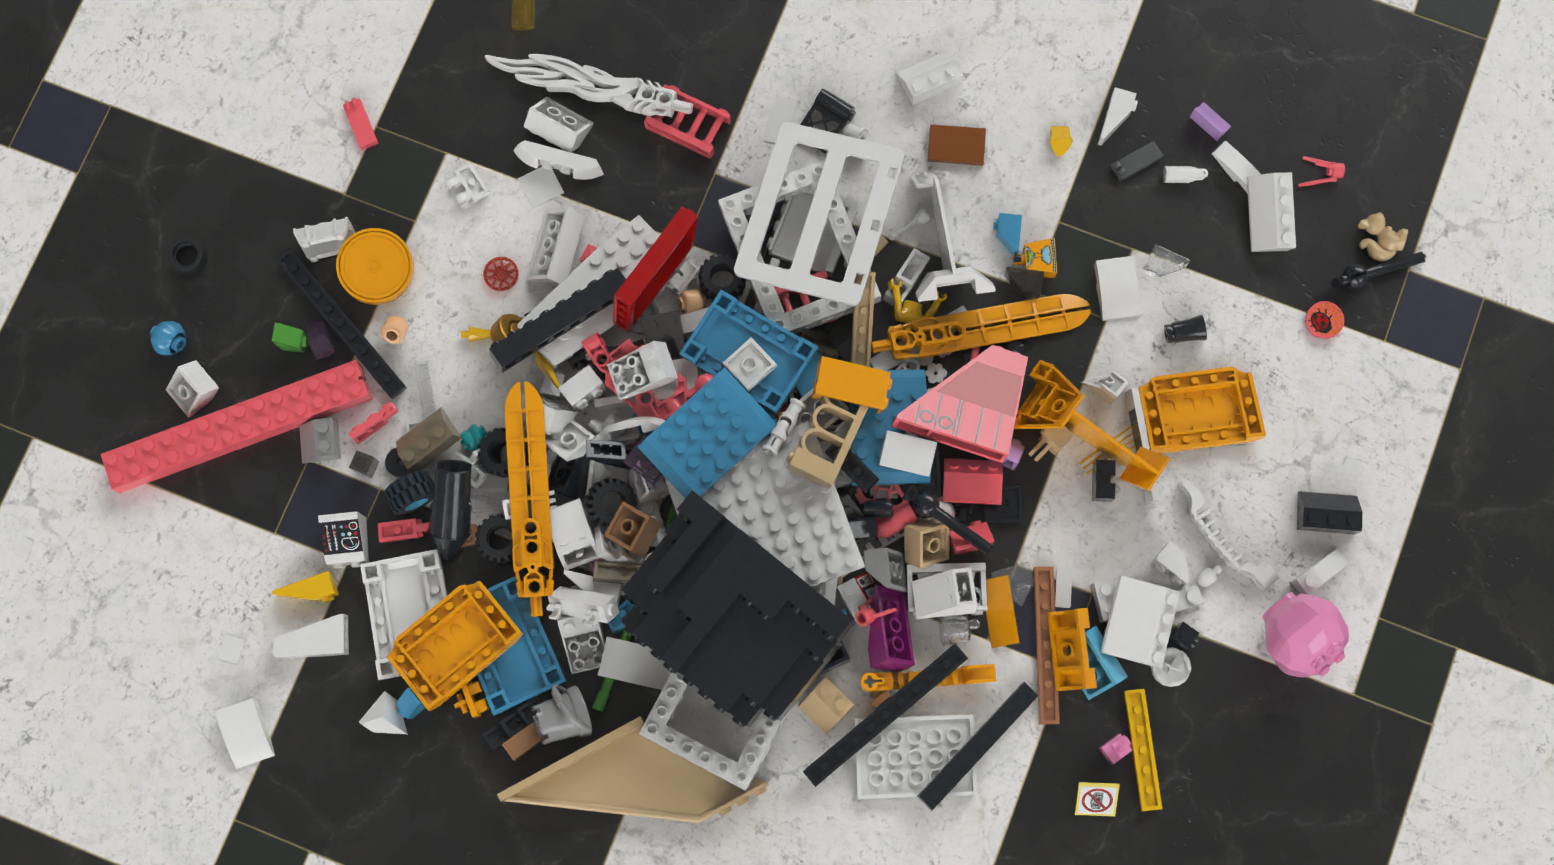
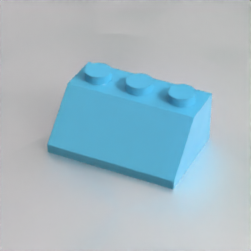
(1107, 667)

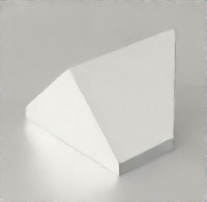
(1107, 386)
(384, 716)

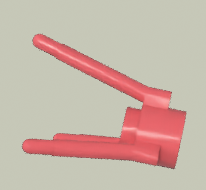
(1333, 170)
(868, 615)

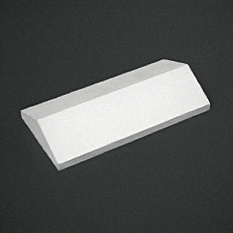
(570, 441)

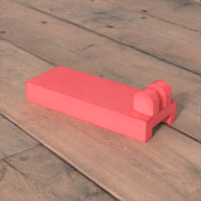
(360, 123)

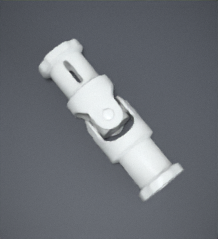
(782, 428)

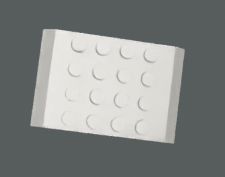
(397, 596)

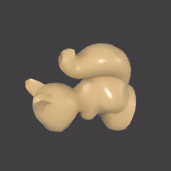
(1388, 240)

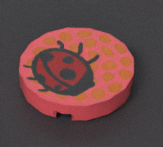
(1324, 320)

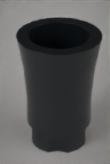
(1186, 330)

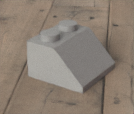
(320, 440)

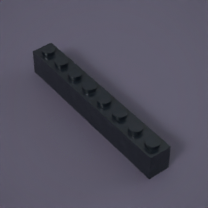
(557, 321)

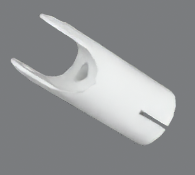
(1183, 174)

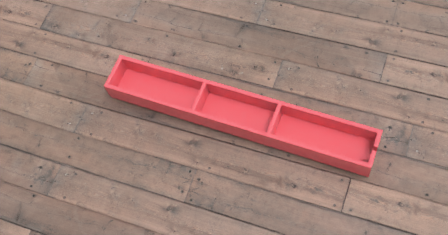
(236, 427)

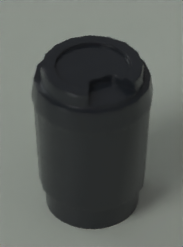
(878, 508)

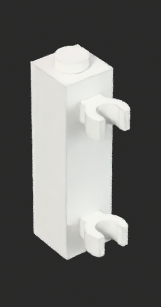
(582, 604)

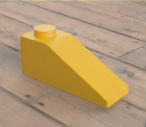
(315, 588)

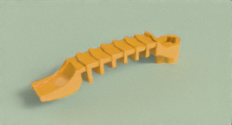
(965, 675)

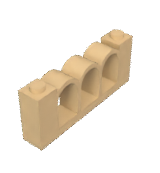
(814, 467)

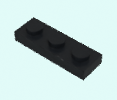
(855, 469)

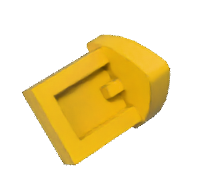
(1060, 139)

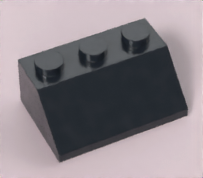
(569, 477)
(1329, 513)

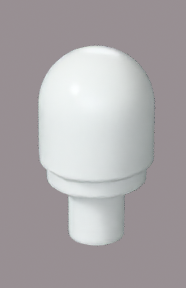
(1208, 576)

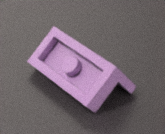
(1210, 121)

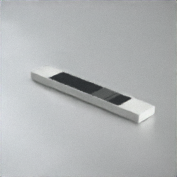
(1140, 434)

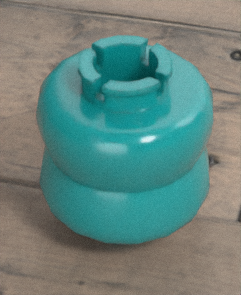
(472, 437)

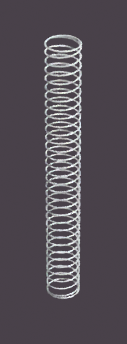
(426, 363)

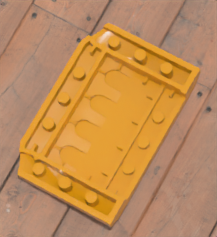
(1201, 410)
(453, 643)

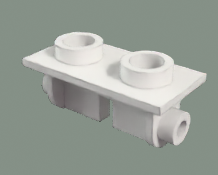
(678, 282)

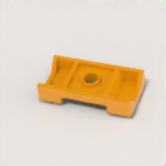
(1066, 630)

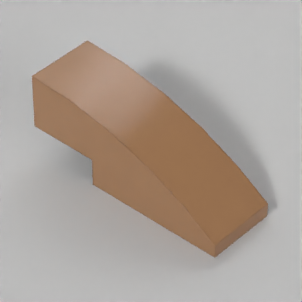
(523, 742)

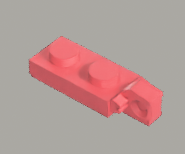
(373, 423)
(401, 530)

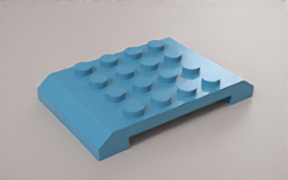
(728, 327)
(707, 435)
(868, 441)
(528, 665)

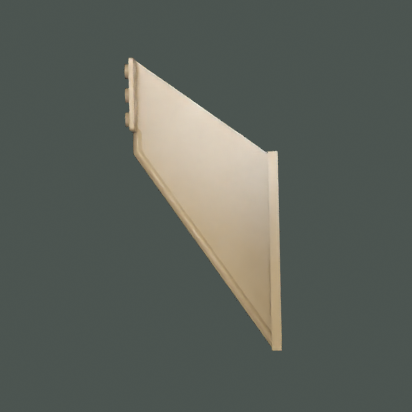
(631, 778)

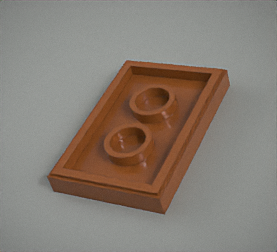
(956, 145)

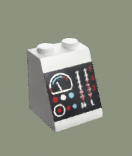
(344, 539)

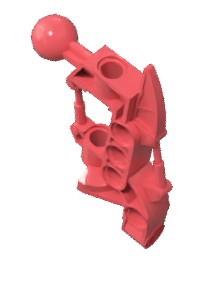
(656, 408)

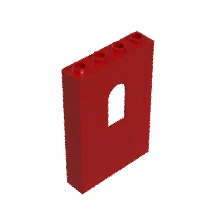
(654, 269)

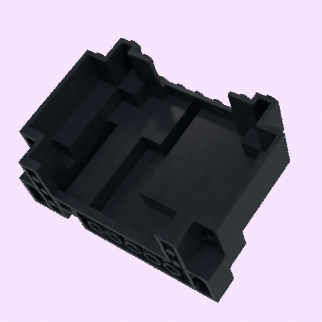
(731, 616)

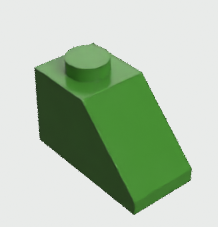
(289, 338)

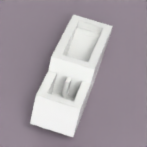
(908, 275)

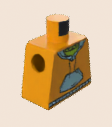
(1039, 257)

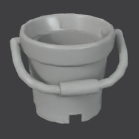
(562, 715)

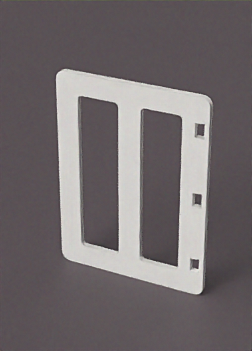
(867, 240)

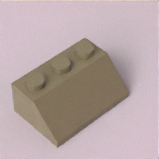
(427, 440)

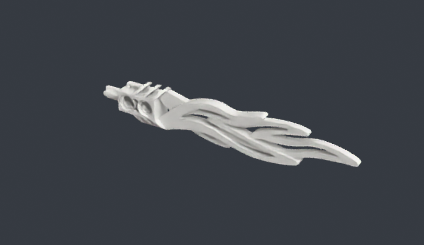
(581, 81)

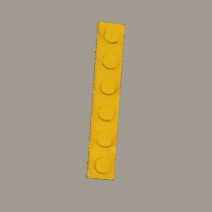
(1142, 750)

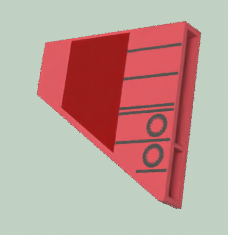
(972, 406)

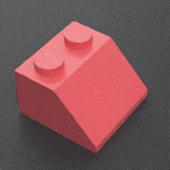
(961, 546)

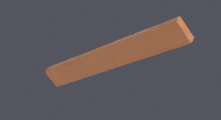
(1045, 602)

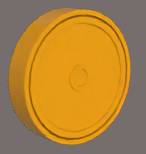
(375, 266)

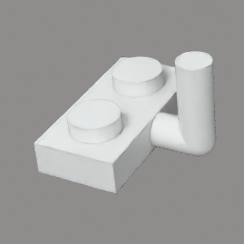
(478, 474)

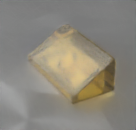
(523, 14)

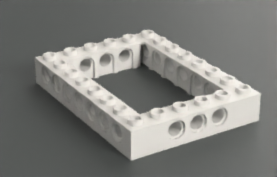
(796, 182)
(737, 773)

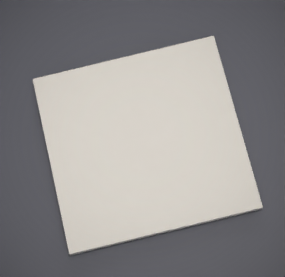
(786, 512)

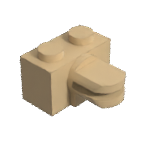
(1052, 440)

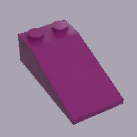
(890, 634)

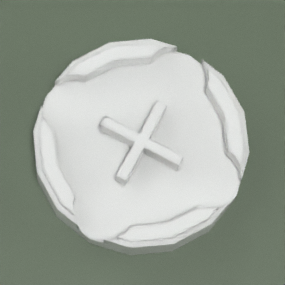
(1174, 670)

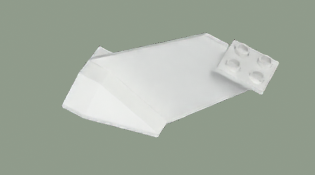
(950, 274)

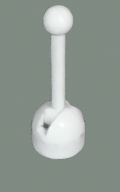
(921, 217)

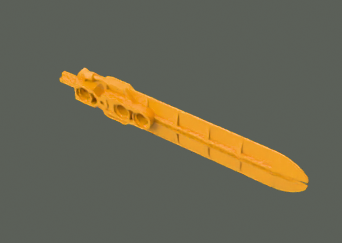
(930, 346)
(519, 493)

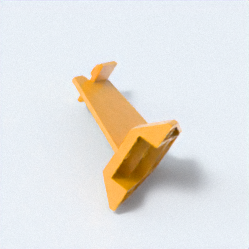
(1054, 406)

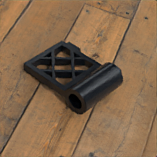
(833, 108)

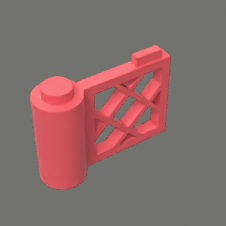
(903, 513)

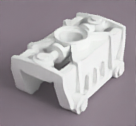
(324, 238)

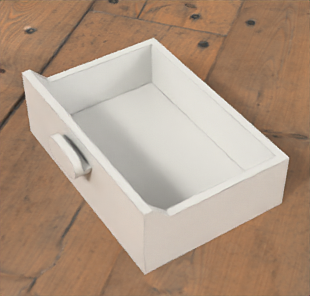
(907, 453)

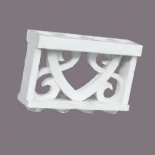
(939, 568)

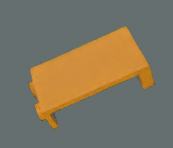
(852, 383)

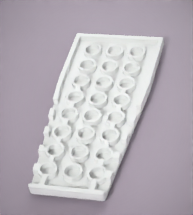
(620, 251)

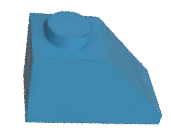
(1008, 231)
(409, 704)

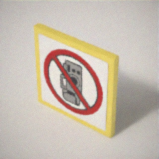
(1097, 799)

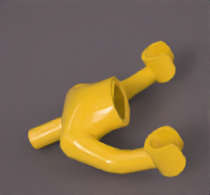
(911, 310)

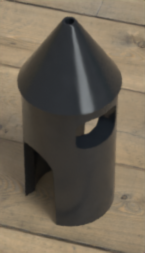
(451, 507)

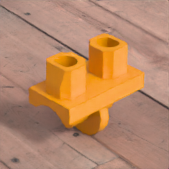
(469, 691)

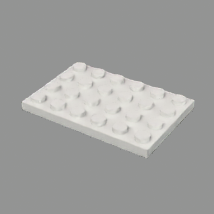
(911, 755)

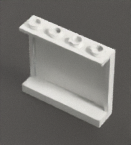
(790, 229)

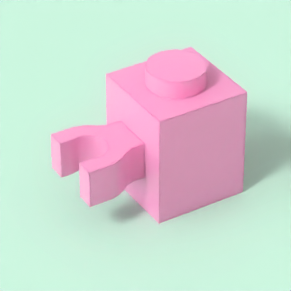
(1116, 748)

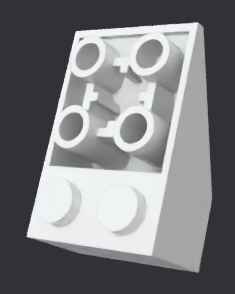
(642, 370)
(573, 534)
(945, 594)
(581, 642)

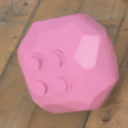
(1305, 634)

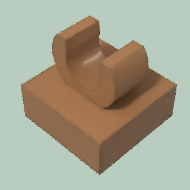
(879, 698)

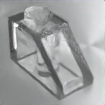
(1164, 262)

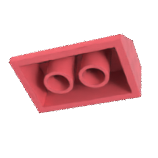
(972, 481)

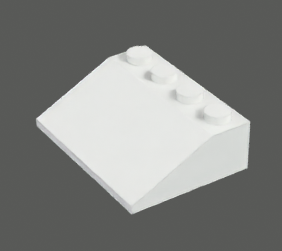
(1140, 621)

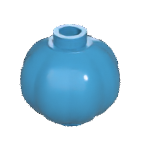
(168, 338)

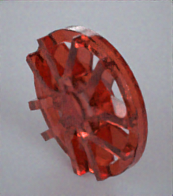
(501, 274)

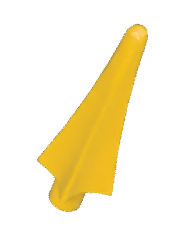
(475, 334)
(547, 368)

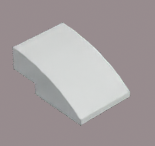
(1117, 288)
(245, 732)

